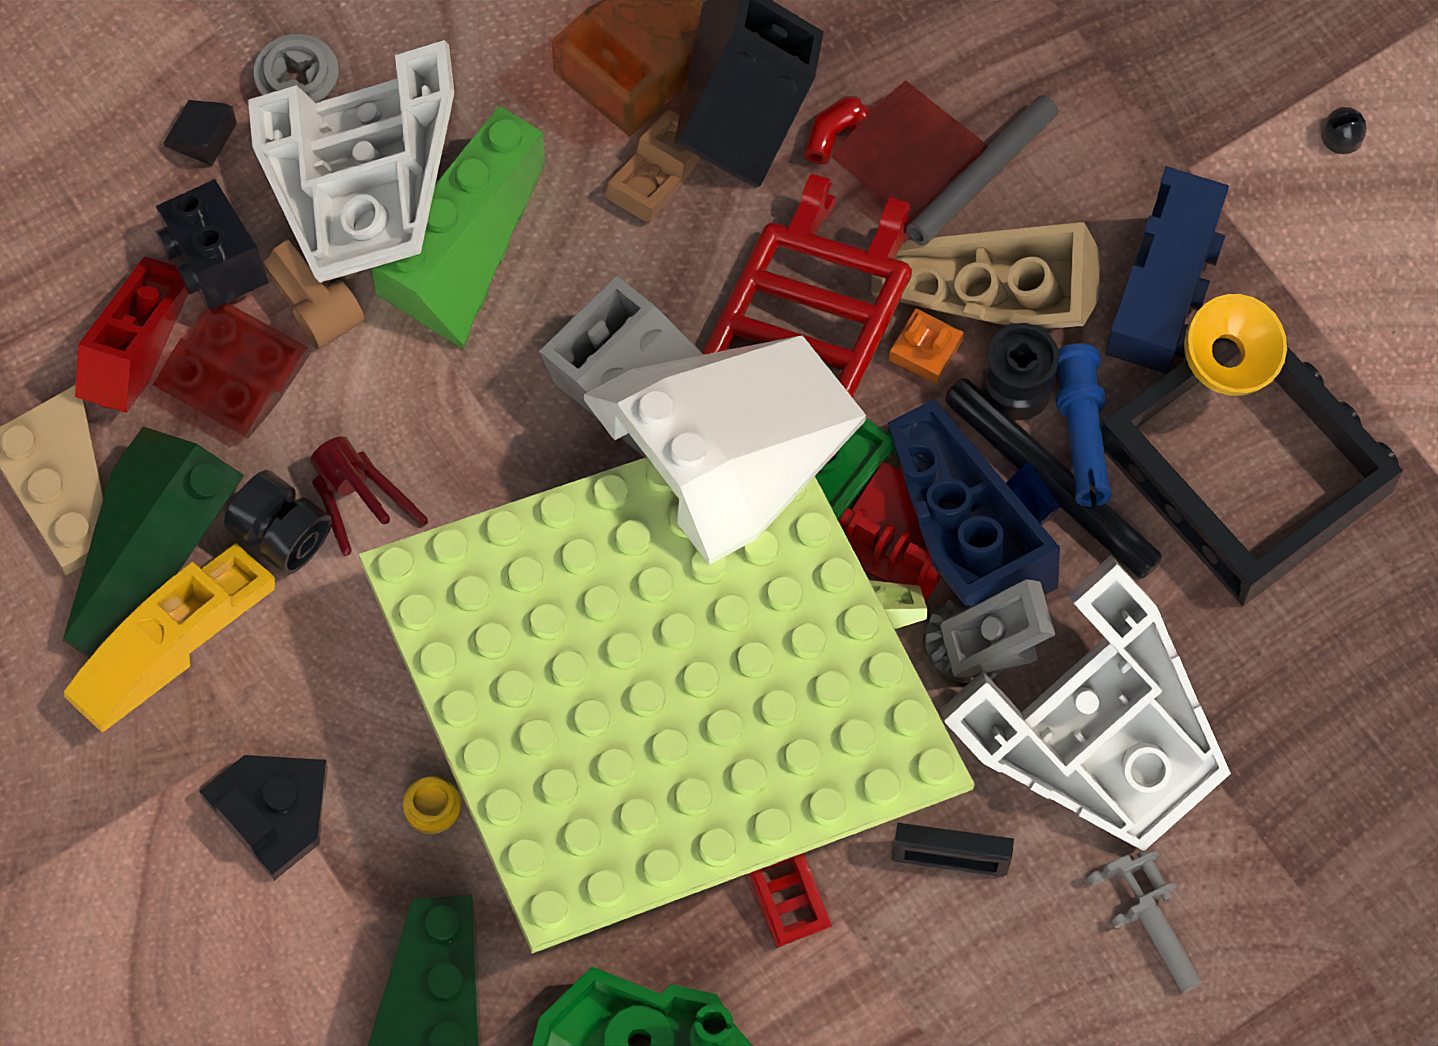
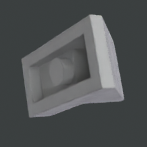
(998, 631)

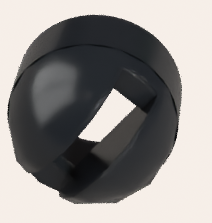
(1346, 137)

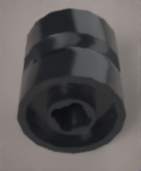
(1020, 370)
(270, 516)

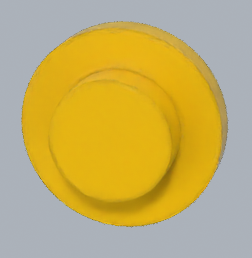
(432, 805)

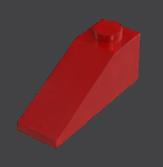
(129, 336)

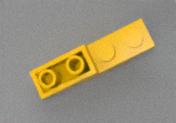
(162, 632)

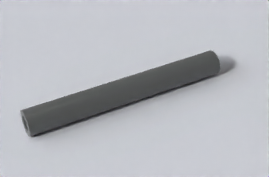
(982, 170)

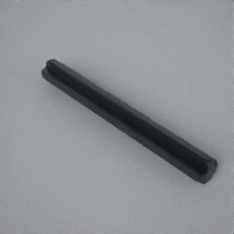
(1022, 448)

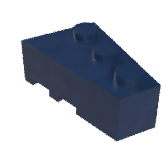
(1169, 271)

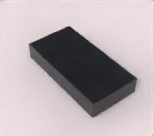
(952, 849)

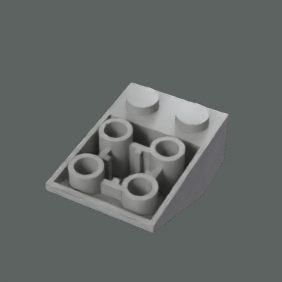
(609, 338)

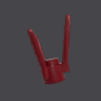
(345, 472)

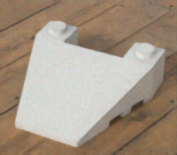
(1114, 732)

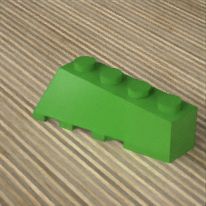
(467, 228)

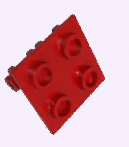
(887, 533)

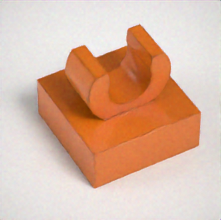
(926, 346)

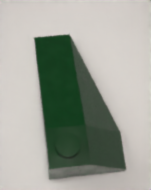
(148, 526)

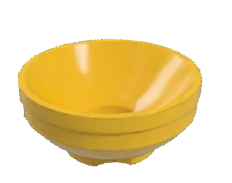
(1254, 331)

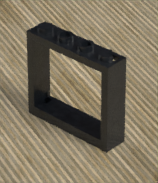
(1199, 524)

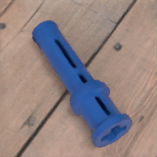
(1081, 402)

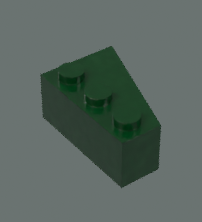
(433, 978)

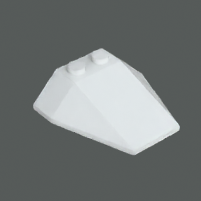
(358, 165)
(732, 433)

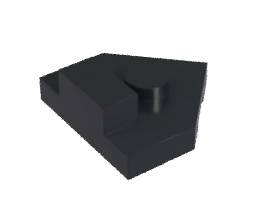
(271, 807)

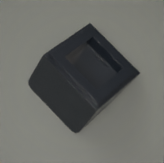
(202, 130)

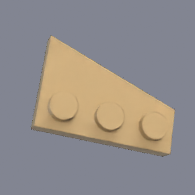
(55, 475)

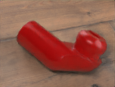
(828, 123)

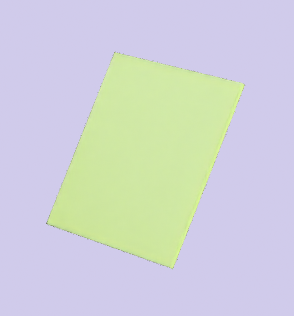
(654, 713)

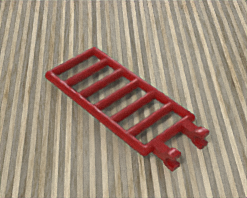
(801, 237)

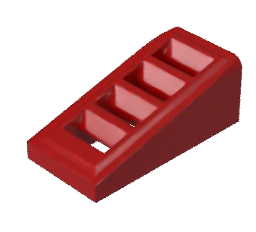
(771, 912)

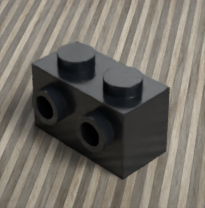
(211, 245)

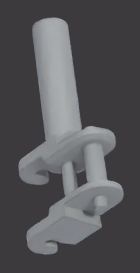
(1151, 915)

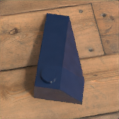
(967, 514)

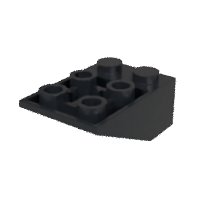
(746, 84)

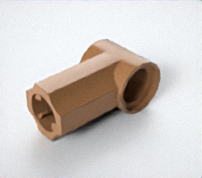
(319, 308)

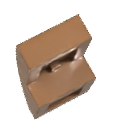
(653, 172)

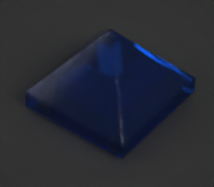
(1033, 493)

